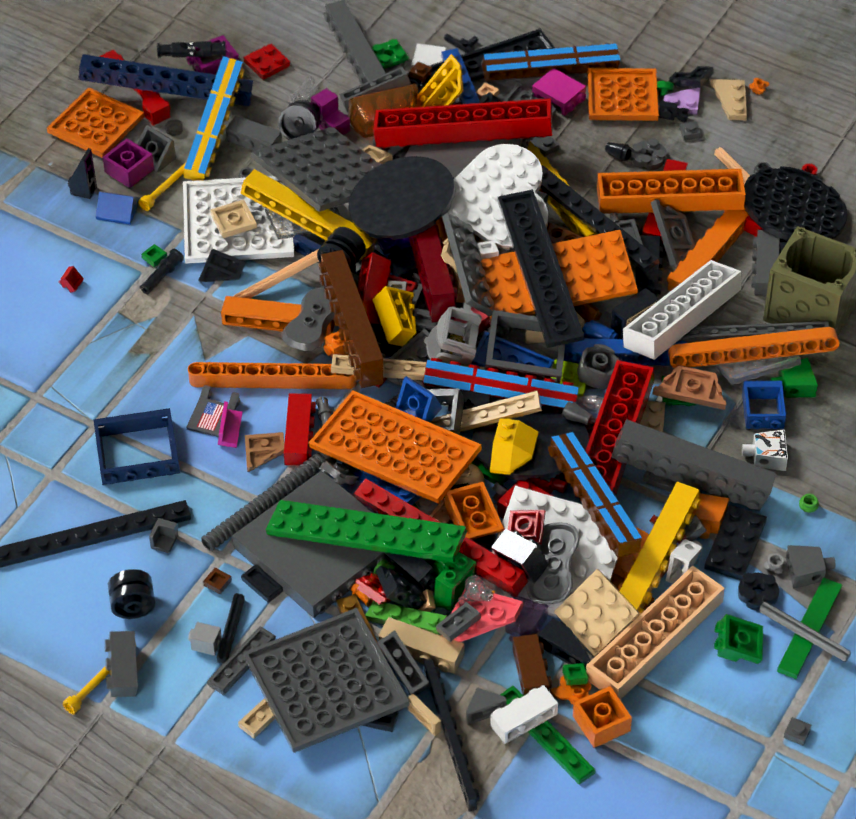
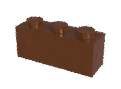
(530, 663)

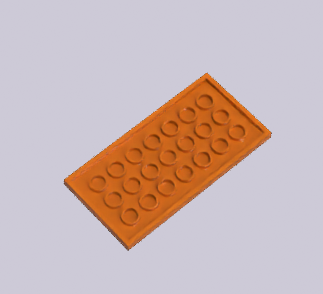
(591, 266)
(395, 446)

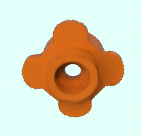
(758, 86)

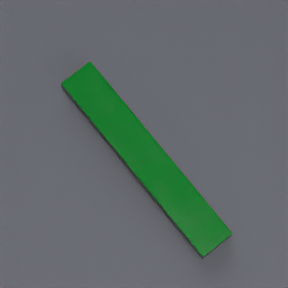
(814, 618)
(556, 745)

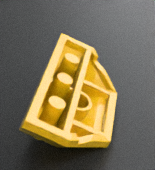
(444, 85)
(512, 446)

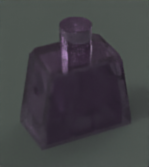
(529, 620)

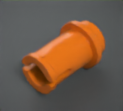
(365, 599)

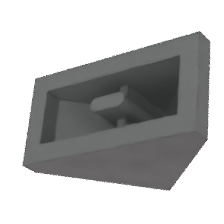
(483, 705)

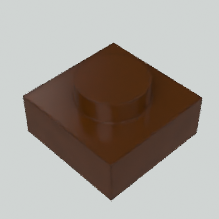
(420, 71)
(217, 580)

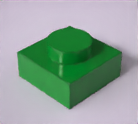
(153, 255)
(575, 674)

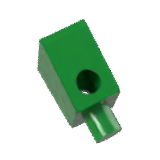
(798, 381)

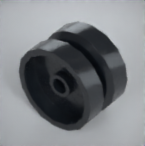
(295, 111)
(131, 594)

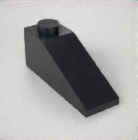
(83, 179)
(562, 643)

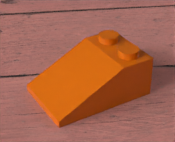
(474, 509)

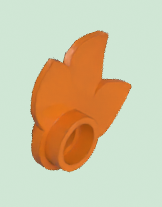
(570, 692)

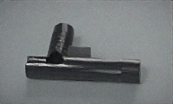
(463, 44)

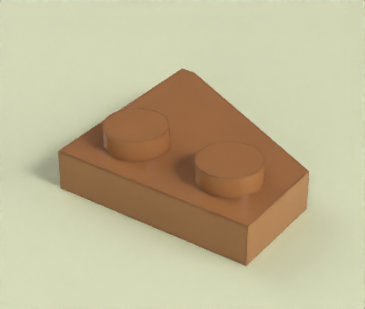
(263, 448)

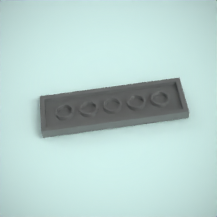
(468, 264)

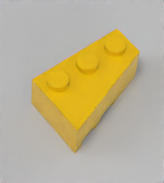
(396, 315)

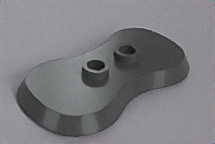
(310, 326)
(556, 582)

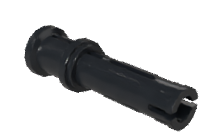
(166, 266)

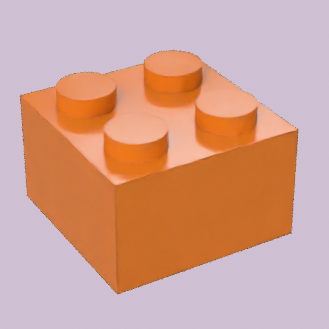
(602, 716)

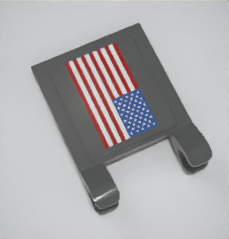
(208, 413)

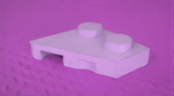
(685, 99)

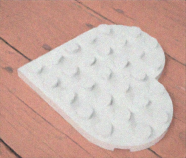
(492, 174)

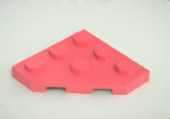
(494, 614)

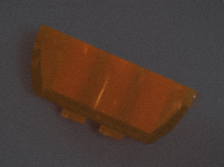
(363, 108)

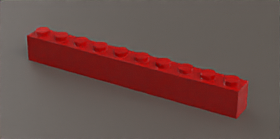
(487, 563)

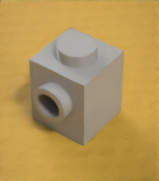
(205, 638)

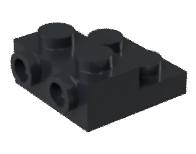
(400, 588)

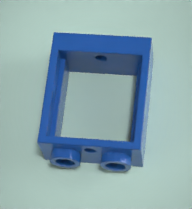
(771, 390)

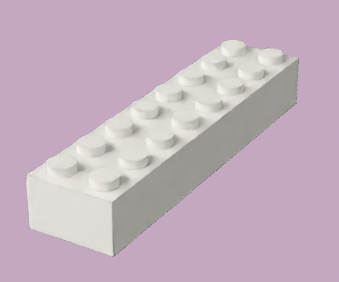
(681, 309)

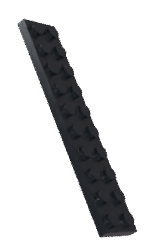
(473, 60)
(540, 269)

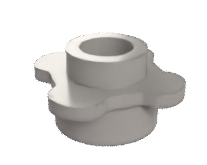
(773, 559)

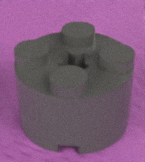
(597, 366)

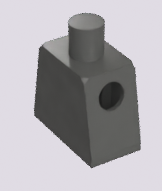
(807, 565)

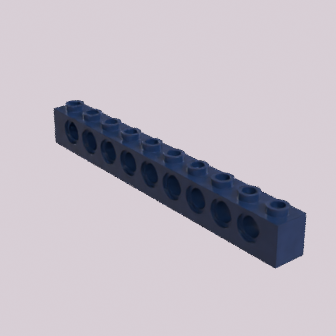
(155, 78)

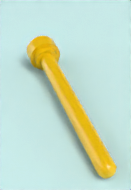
(148, 201)
(73, 702)

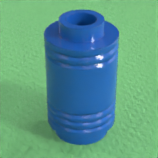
(595, 330)

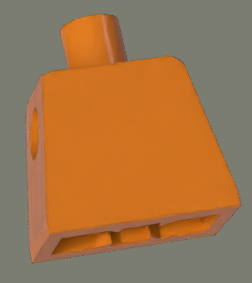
(711, 513)

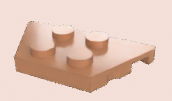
(692, 387)

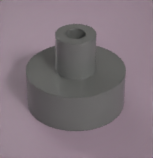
(500, 491)

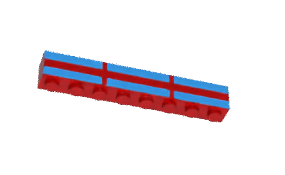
(497, 384)

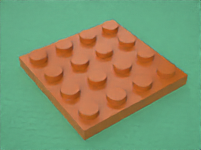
(622, 94)
(95, 122)

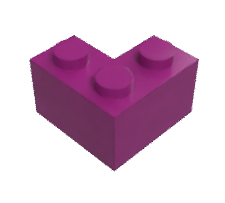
(329, 113)

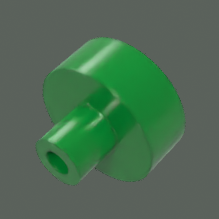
(665, 86)

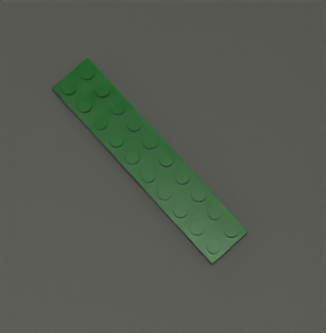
(367, 530)

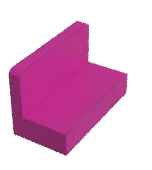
(229, 427)

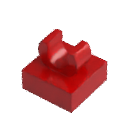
(71, 279)

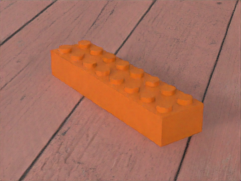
(678, 189)

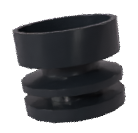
(346, 240)

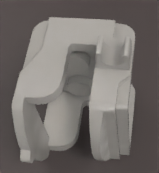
(438, 336)

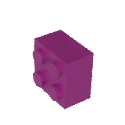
(128, 163)

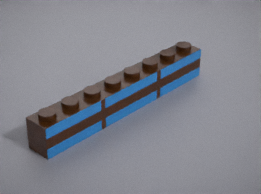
(541, 61)
(595, 495)

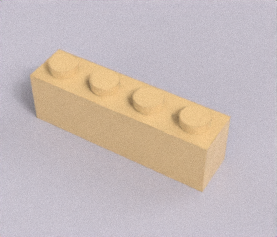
(426, 645)

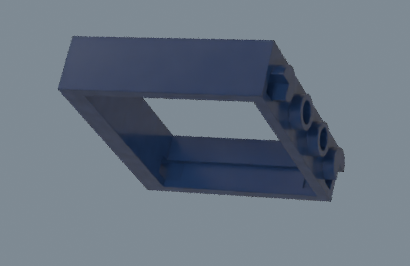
(134, 423)

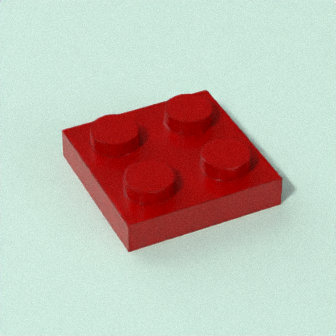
(266, 61)

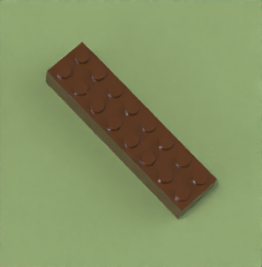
(351, 319)

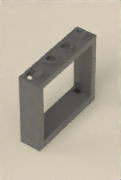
(521, 322)

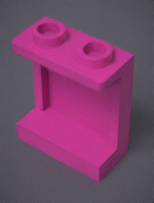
(561, 89)

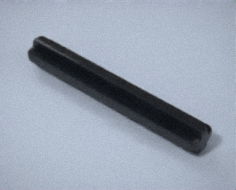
(230, 628)

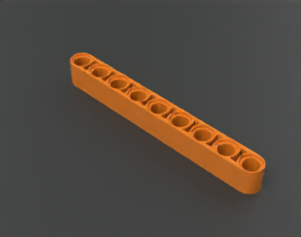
(762, 350)
(267, 376)

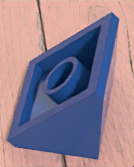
(116, 207)
(417, 401)

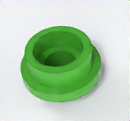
(806, 500)

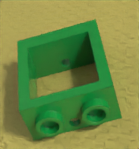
(451, 583)

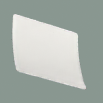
(427, 54)

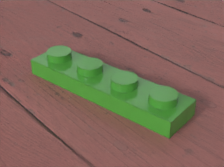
(418, 618)

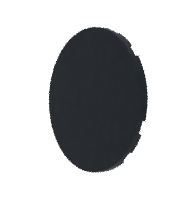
(401, 197)
(792, 198)
(548, 424)

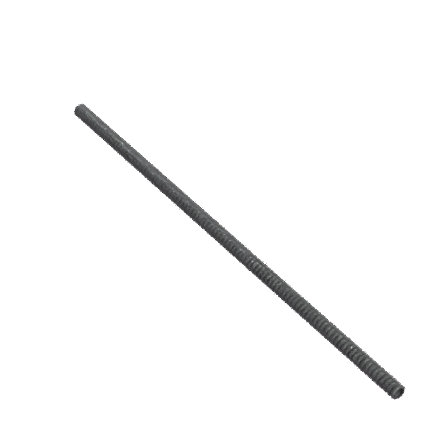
(297, 477)

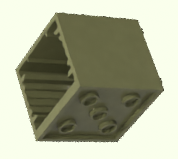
(812, 281)

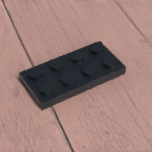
(735, 542)

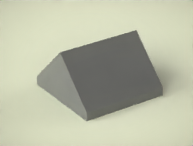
(159, 145)

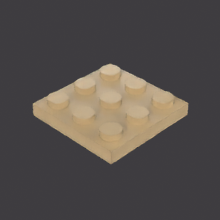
(596, 612)

